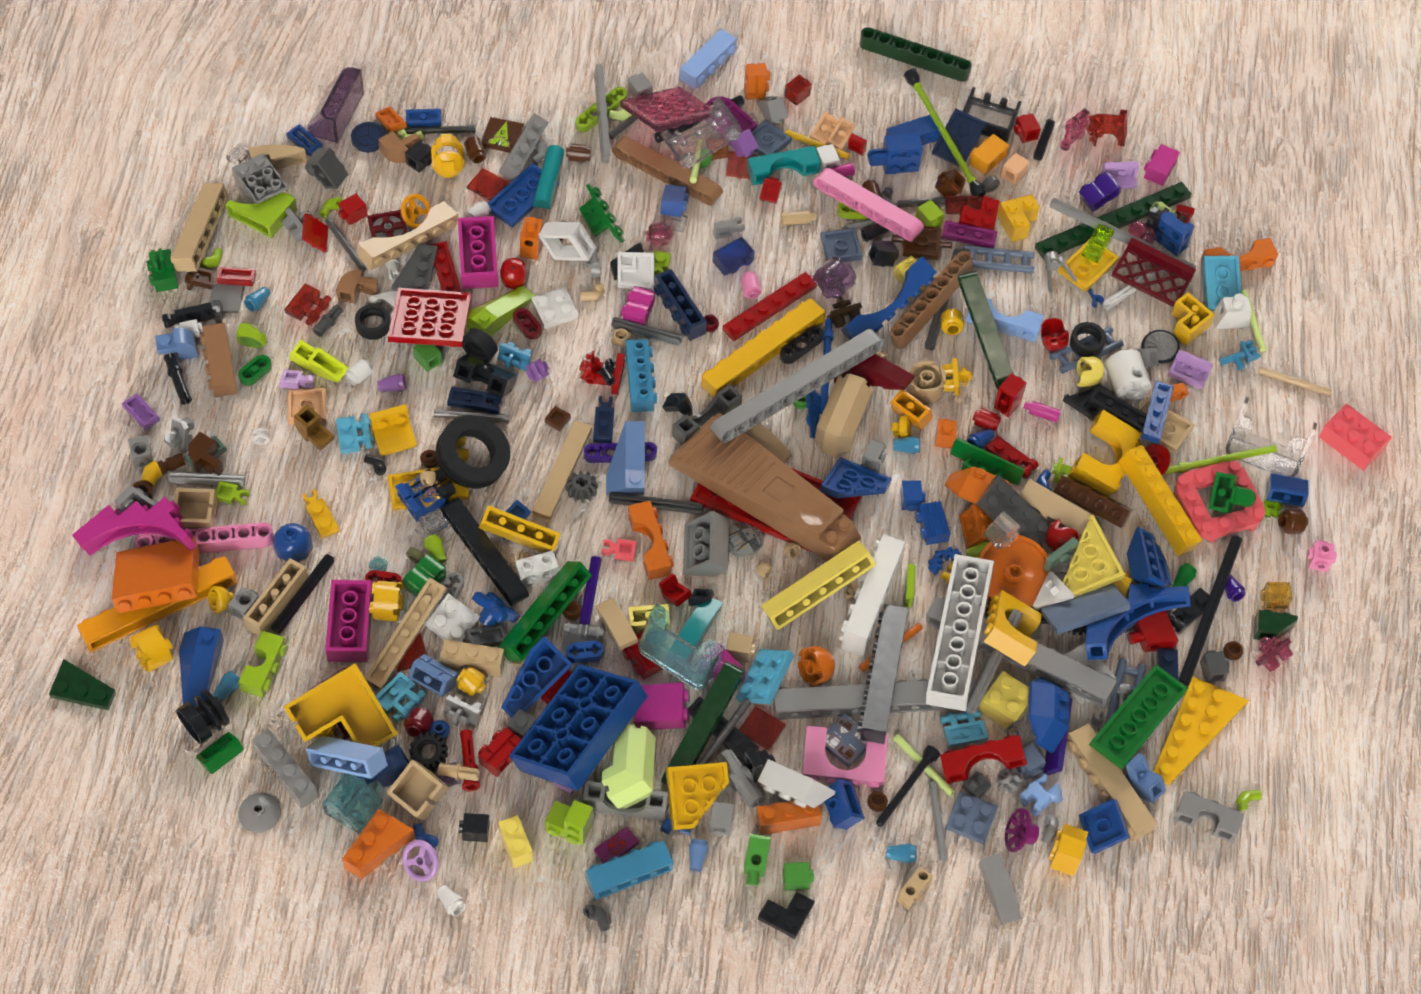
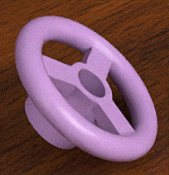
(425, 858)

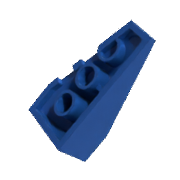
(198, 660)

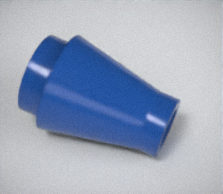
(981, 438)

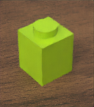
(930, 214)

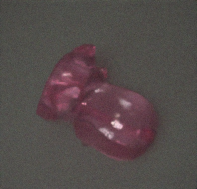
(1141, 231)

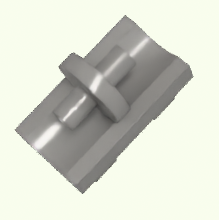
(292, 220)
(180, 434)
(462, 711)

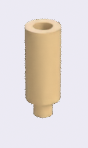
(797, 217)

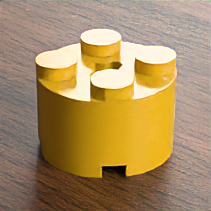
(387, 601)
(152, 648)

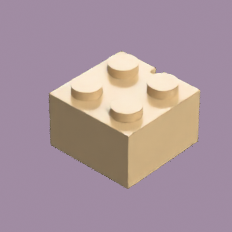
(197, 507)
(418, 790)

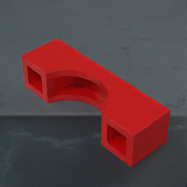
(958, 763)

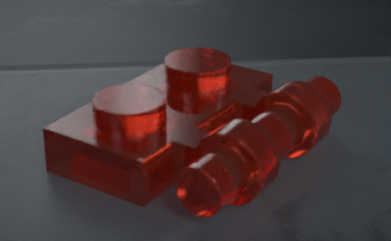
(304, 300)

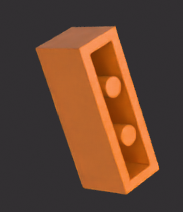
(786, 817)

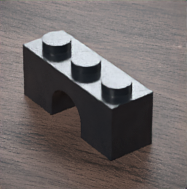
(473, 369)

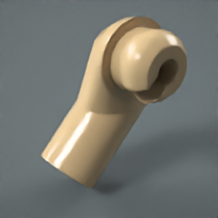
(595, 294)

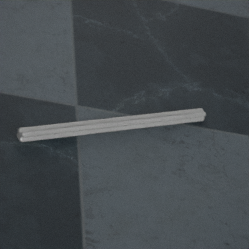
(1093, 222)

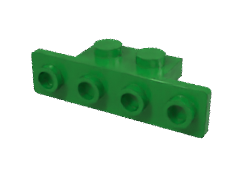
(597, 215)
(989, 462)

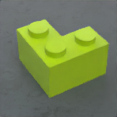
(570, 822)

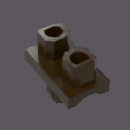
(838, 315)

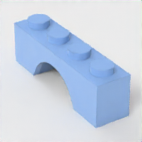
(1022, 326)

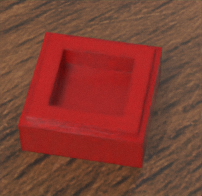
(857, 144)

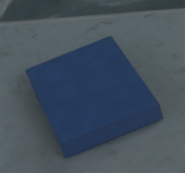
(964, 131)

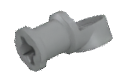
(594, 263)

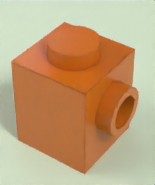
(945, 433)

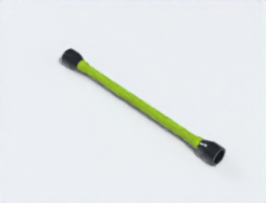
(913, 79)

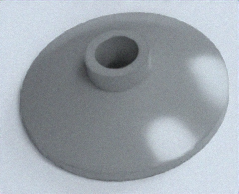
(262, 820)

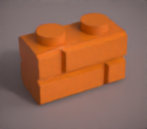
(756, 81)

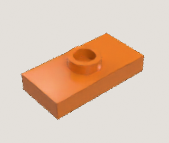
(390, 120)

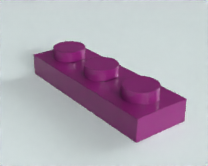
(969, 234)

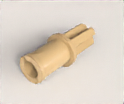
(458, 772)

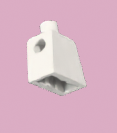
(1232, 313)

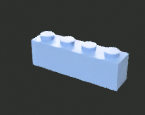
(708, 59)
(346, 757)

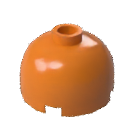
(816, 665)

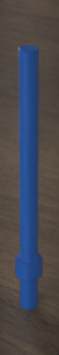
(827, 337)

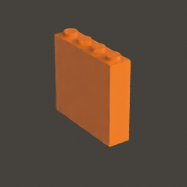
(155, 575)

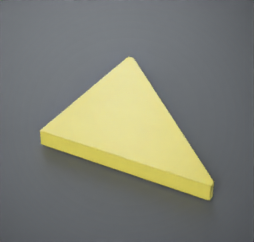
(1093, 562)

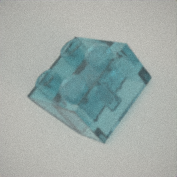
(352, 802)

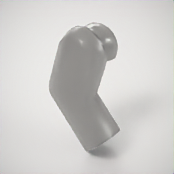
(1052, 823)

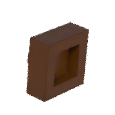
(557, 418)

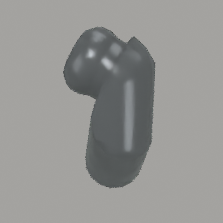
(597, 914)

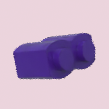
(1100, 191)

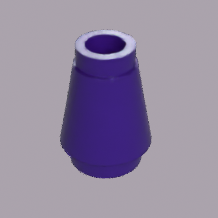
(1234, 589)

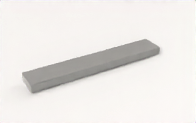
(602, 113)

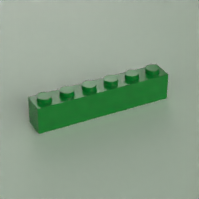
(544, 611)

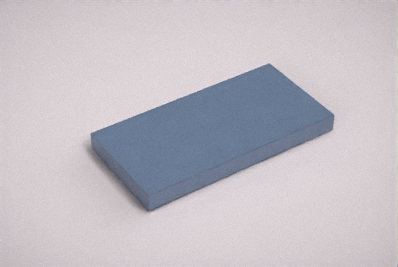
(1085, 609)

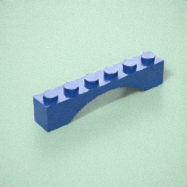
(916, 276)

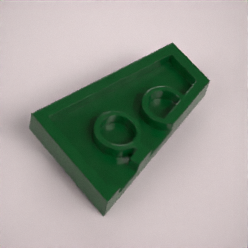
(81, 688)

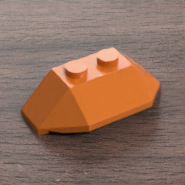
(970, 483)

